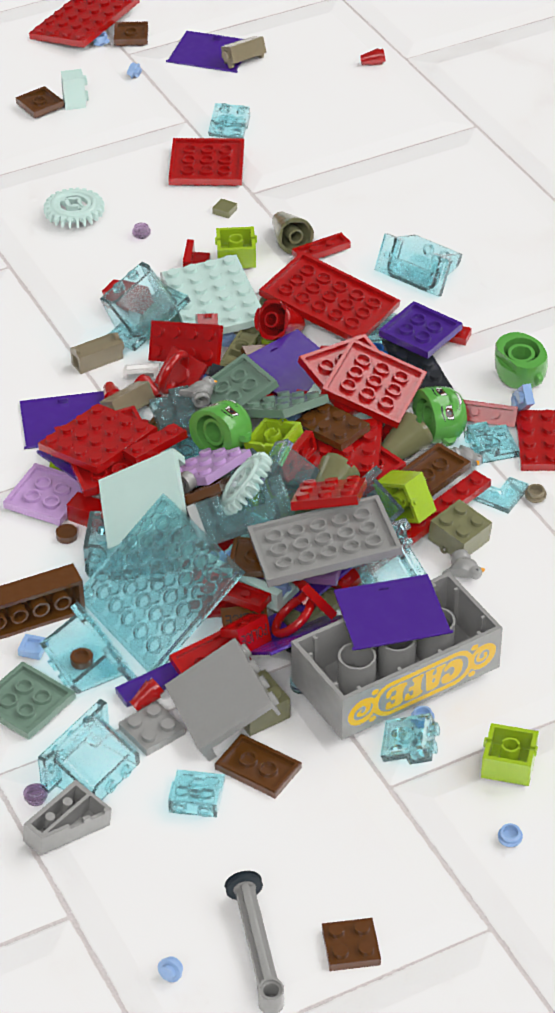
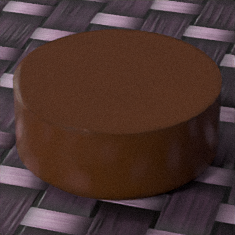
(66, 533)
(81, 658)

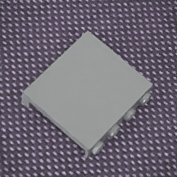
(221, 696)

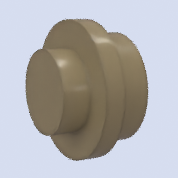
(535, 493)

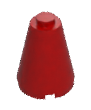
(277, 320)

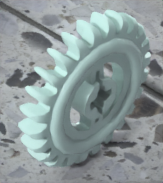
(75, 210)
(245, 482)

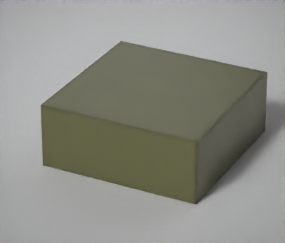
(224, 208)

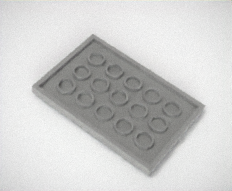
(324, 541)

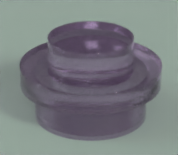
(141, 230)
(35, 794)

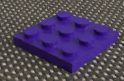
(420, 329)

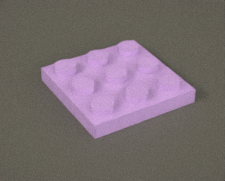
(214, 463)
(43, 494)

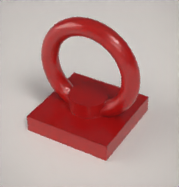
(179, 370)
(310, 600)

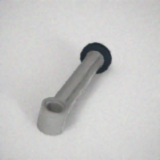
(244, 888)

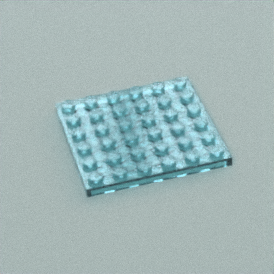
(160, 584)

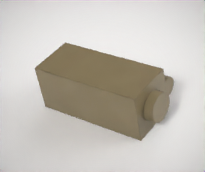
(243, 50)
(97, 352)
(134, 394)

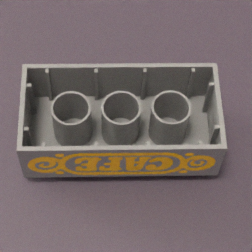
(380, 682)

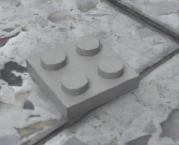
(151, 728)

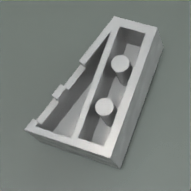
(66, 818)

